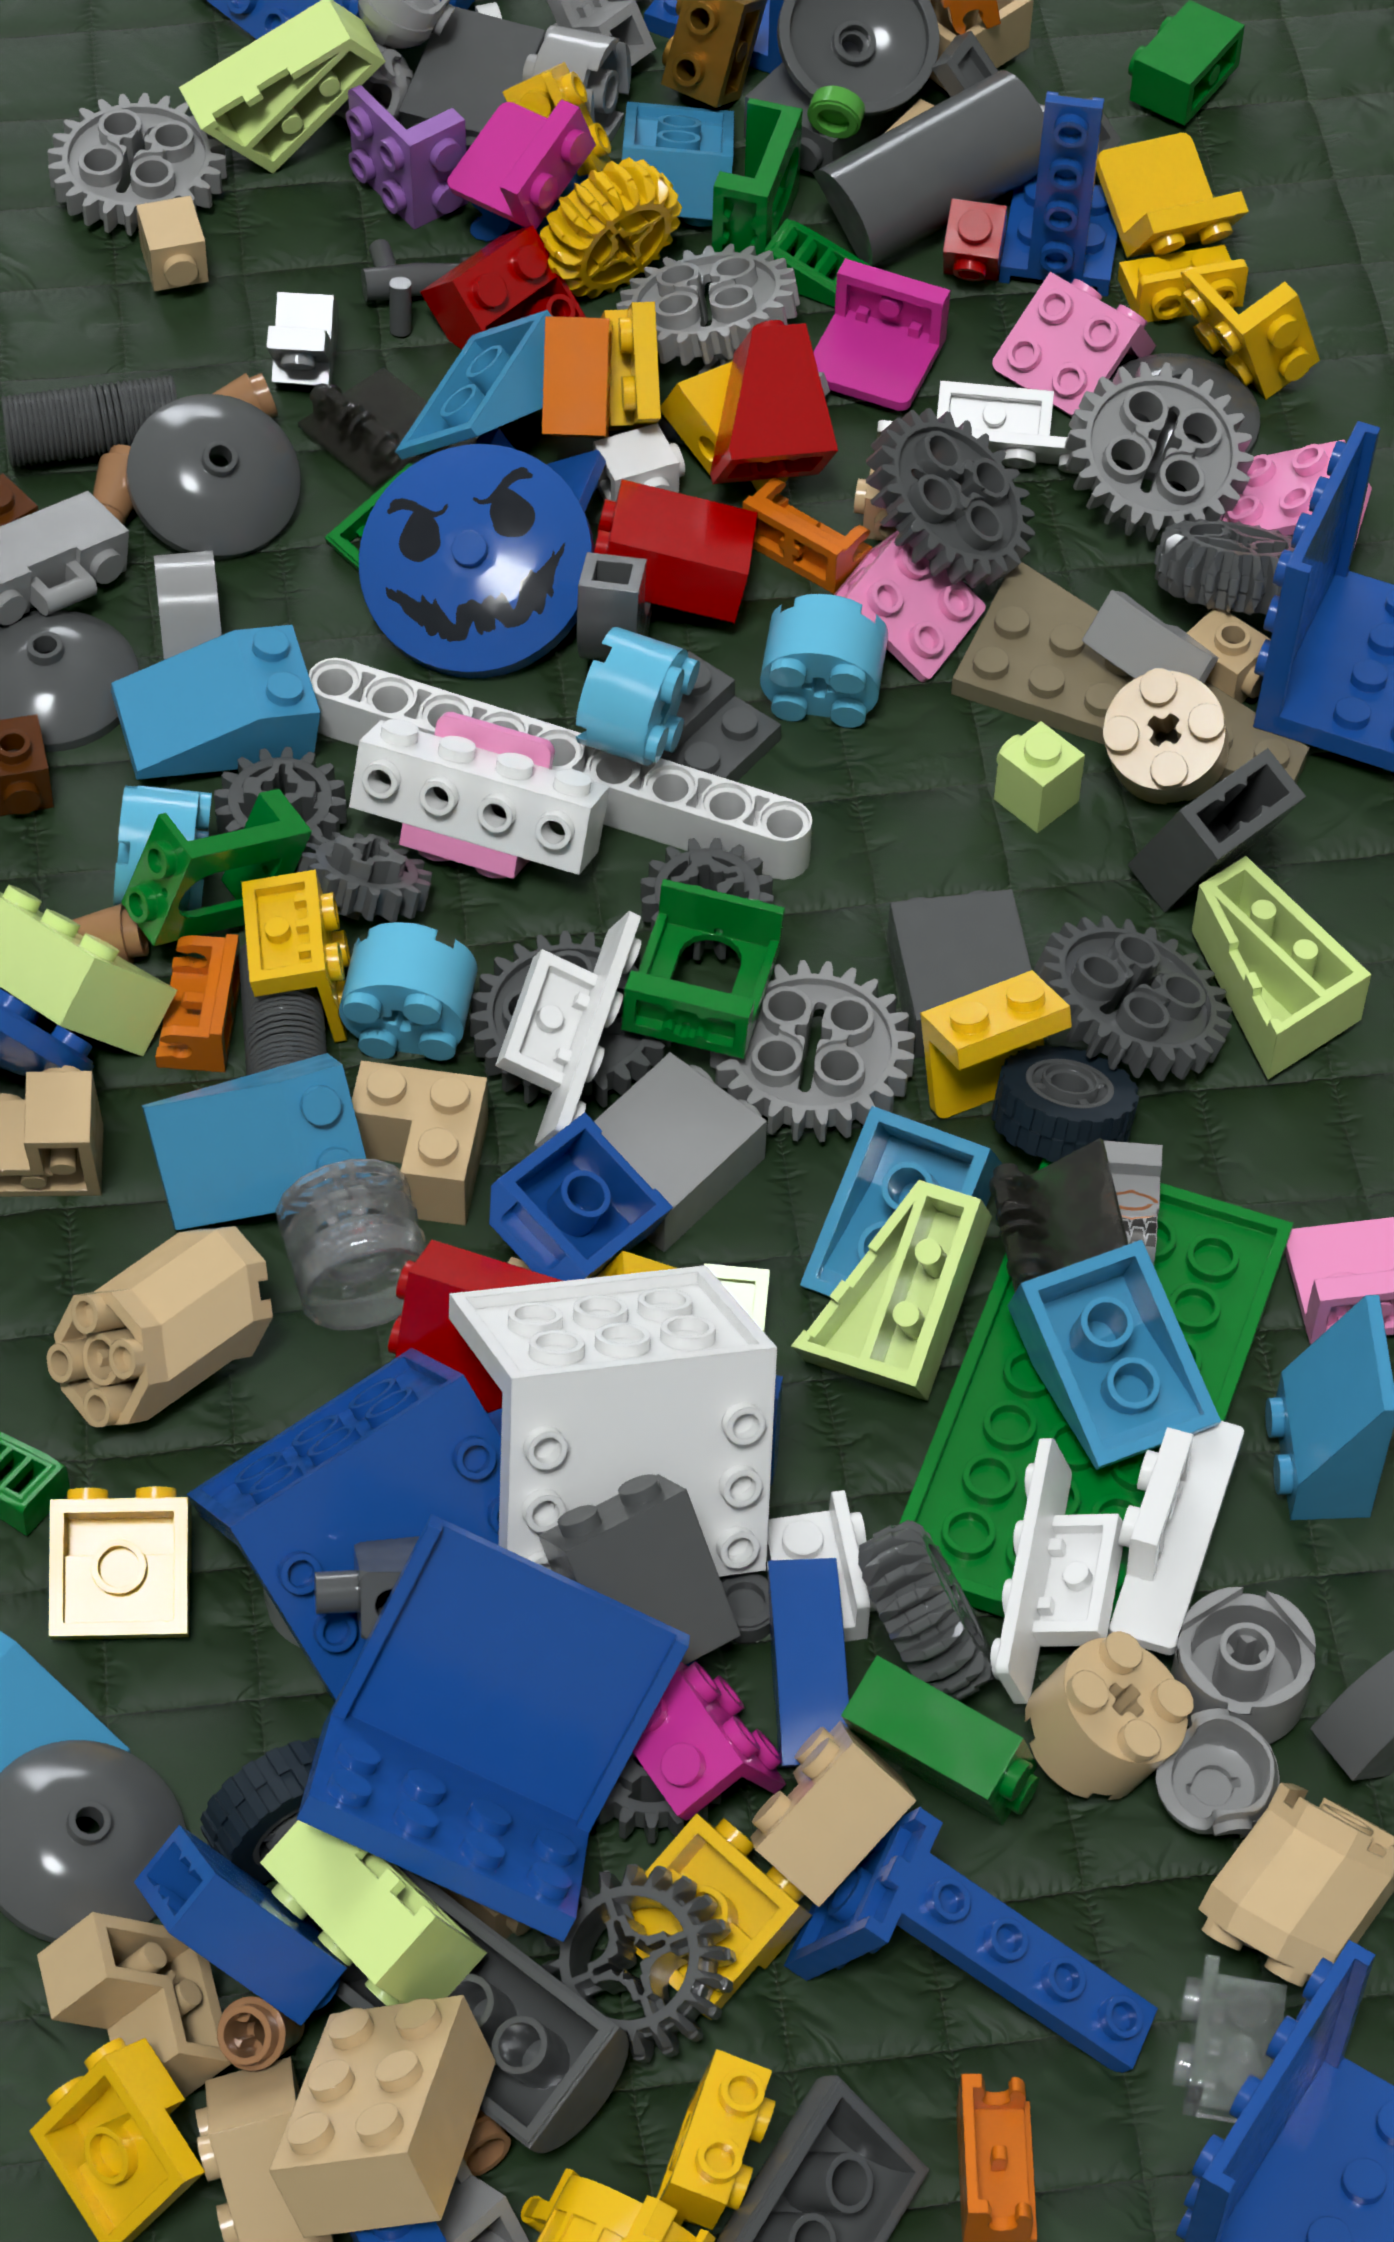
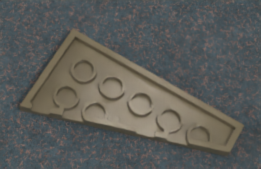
(1037, 667)

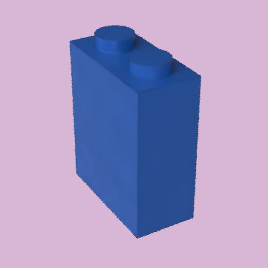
(239, 1926)

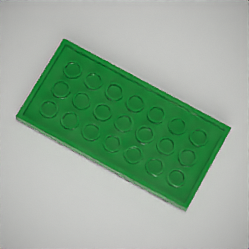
(971, 1487)

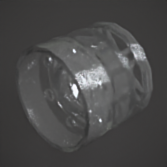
(348, 1241)

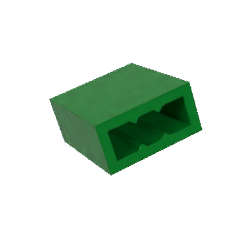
(942, 1741)

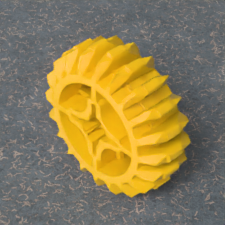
(611, 227)

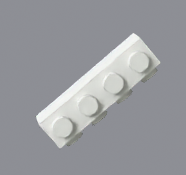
(479, 795)

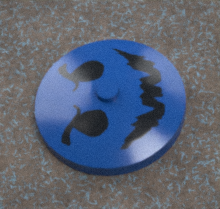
(475, 560)

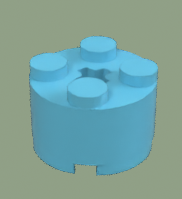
(823, 660)
(635, 697)
(138, 815)
(407, 992)

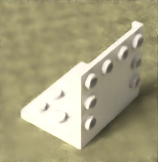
(626, 1385)

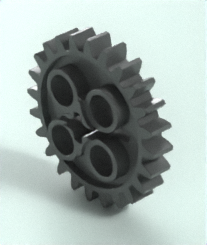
(950, 497)
(1157, 1027)
(625, 1054)

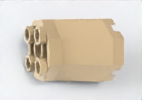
(161, 1326)
(1301, 1884)

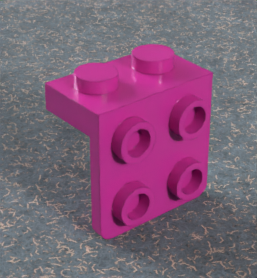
(523, 161)
(882, 335)
(700, 1744)

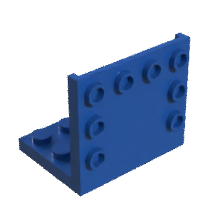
(1330, 627)
(351, 1474)
(488, 1725)
(1308, 2138)

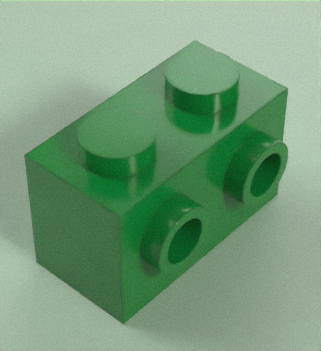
(1185, 62)

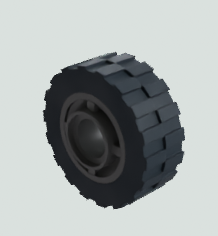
(1062, 1101)
(258, 1806)

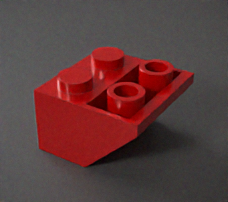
(499, 286)

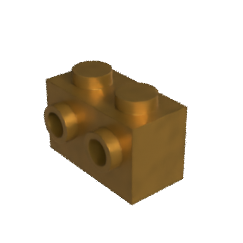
(712, 48)

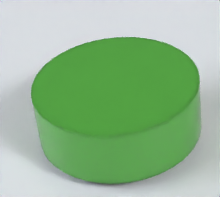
(836, 111)

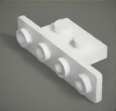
(1011, 416)
(562, 1020)
(1172, 1531)
(1060, 1575)

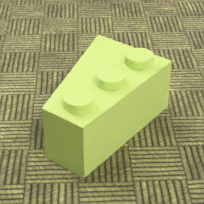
(284, 83)
(1278, 965)
(76, 976)
(904, 1294)
(371, 1916)

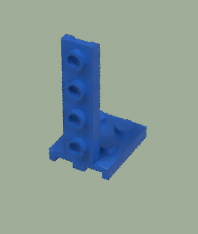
(1061, 217)
(976, 1932)

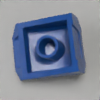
(574, 1204)

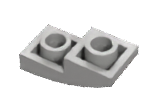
(1141, 642)

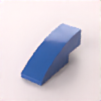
(806, 1650)

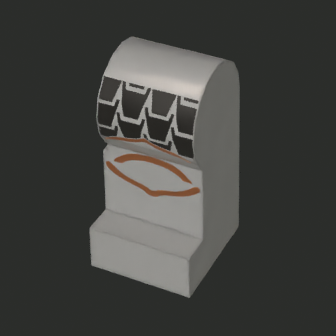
(1137, 1184)

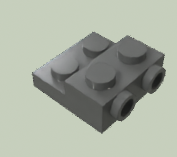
(720, 729)

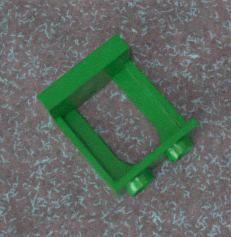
(756, 205)
(171, 865)
(692, 1013)

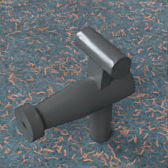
(398, 283)

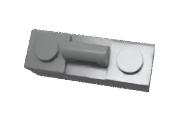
(59, 556)

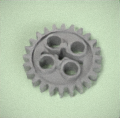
(106, 150)
(741, 295)
(1109, 432)
(859, 1044)

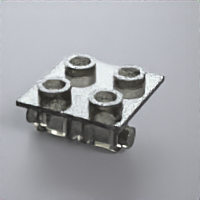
(365, 424)
(1057, 1213)

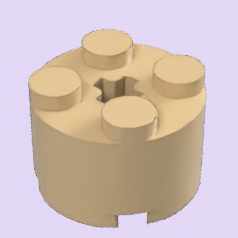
(1162, 703)
(1107, 1717)

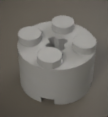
(599, 62)
(1247, 1658)

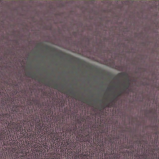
(959, 149)
(548, 2043)
(829, 2176)

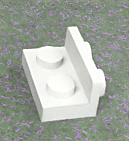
(829, 1535)

